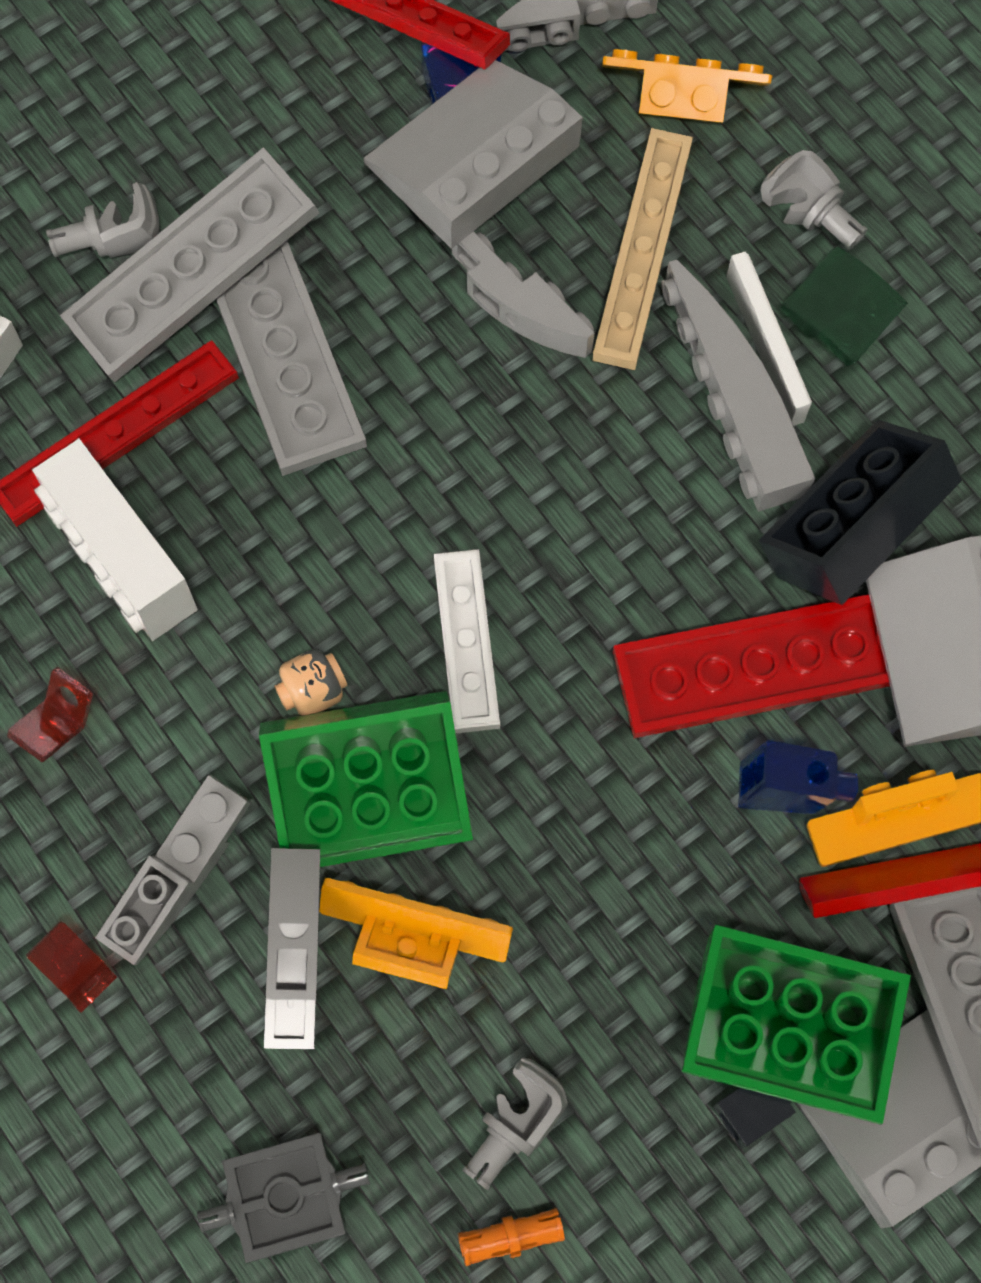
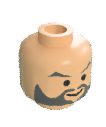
(311, 682)

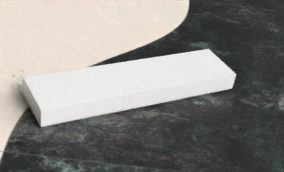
(768, 337)
(466, 641)

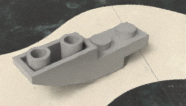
(558, 21)
(526, 307)
(175, 872)
(292, 949)

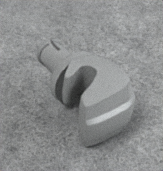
(815, 195)
(106, 232)
(522, 1130)

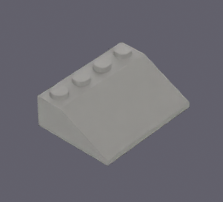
(477, 149)
(932, 639)
(923, 1137)

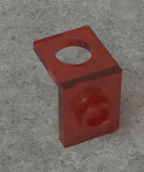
(54, 720)
(71, 966)

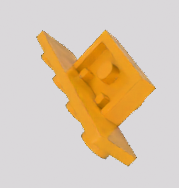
(685, 90)
(897, 816)
(411, 936)

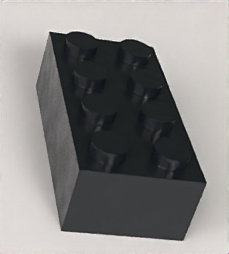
(860, 510)

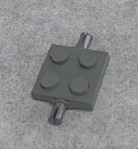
(283, 1198)

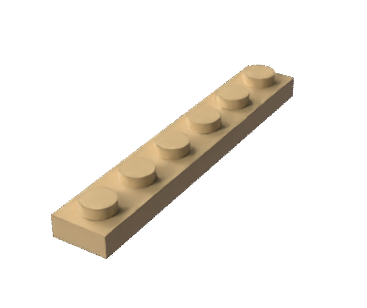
(642, 249)

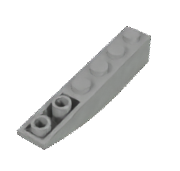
(739, 395)

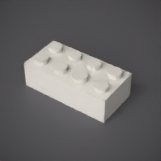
(113, 541)

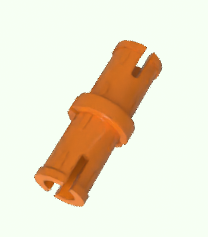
(511, 1236)

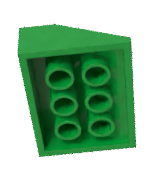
(367, 779)
(796, 1024)

